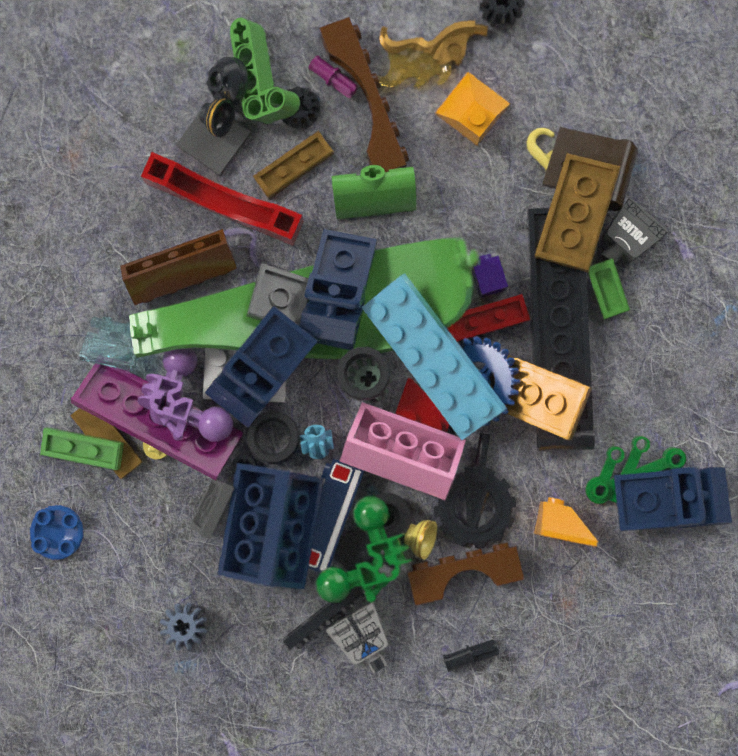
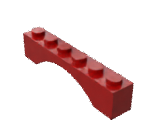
(251, 212)

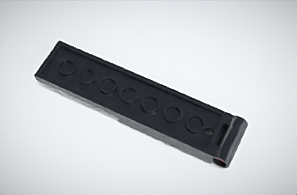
(560, 332)

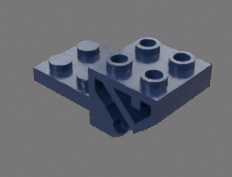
(338, 288)
(260, 366)
(673, 499)

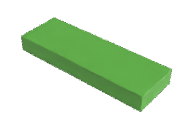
(82, 448)

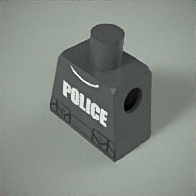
(631, 233)

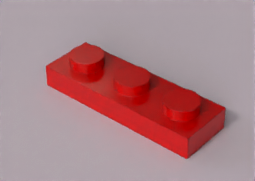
(490, 318)

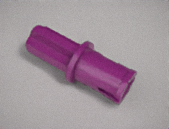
(333, 76)

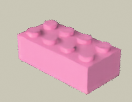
(403, 450)

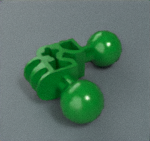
(335, 584)

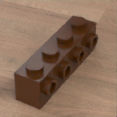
(178, 267)

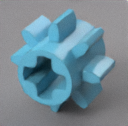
(316, 441)

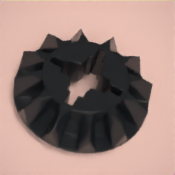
(304, 118)

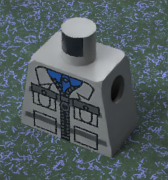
(361, 637)

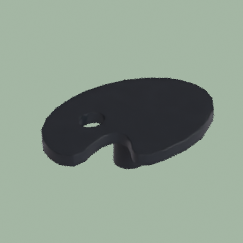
(353, 550)

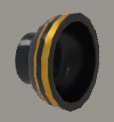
(218, 116)

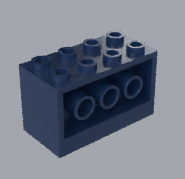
(270, 527)

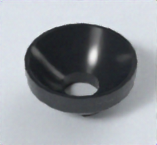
(233, 79)

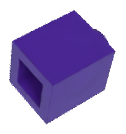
(489, 276)

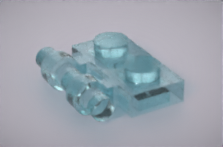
(109, 350)

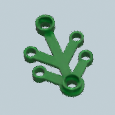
(629, 468)

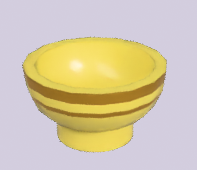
(421, 538)

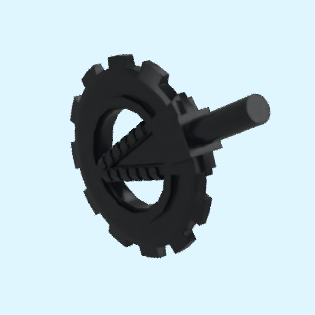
(477, 483)

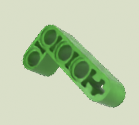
(251, 48)

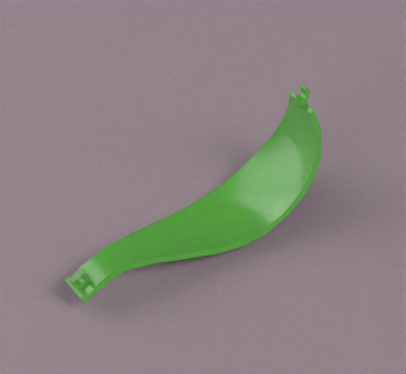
(220, 321)

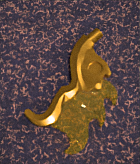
(427, 58)

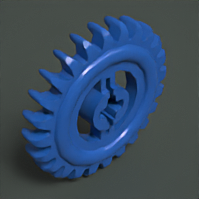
(495, 364)

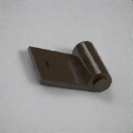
(598, 148)

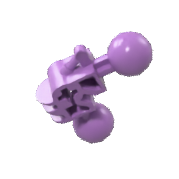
(214, 423)

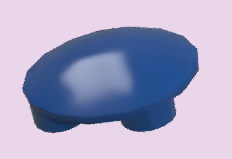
(56, 532)

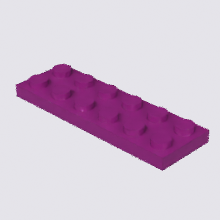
(113, 397)

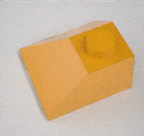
(472, 108)
(562, 523)

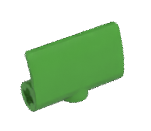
(374, 192)

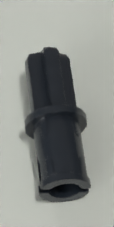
(471, 655)

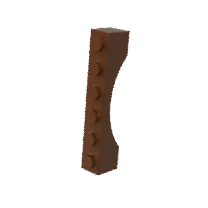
(345, 51)

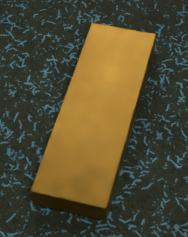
(293, 165)
(96, 427)

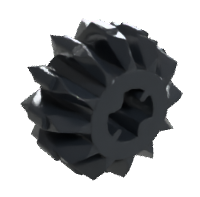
(500, 13)

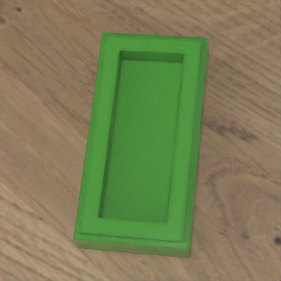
(608, 289)

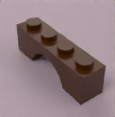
(499, 565)

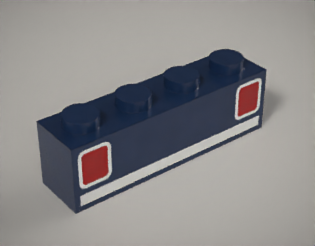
(334, 508)

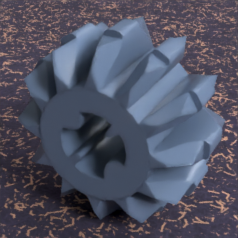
(187, 617)

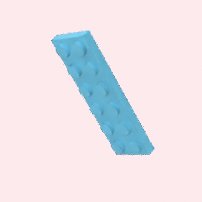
(433, 357)

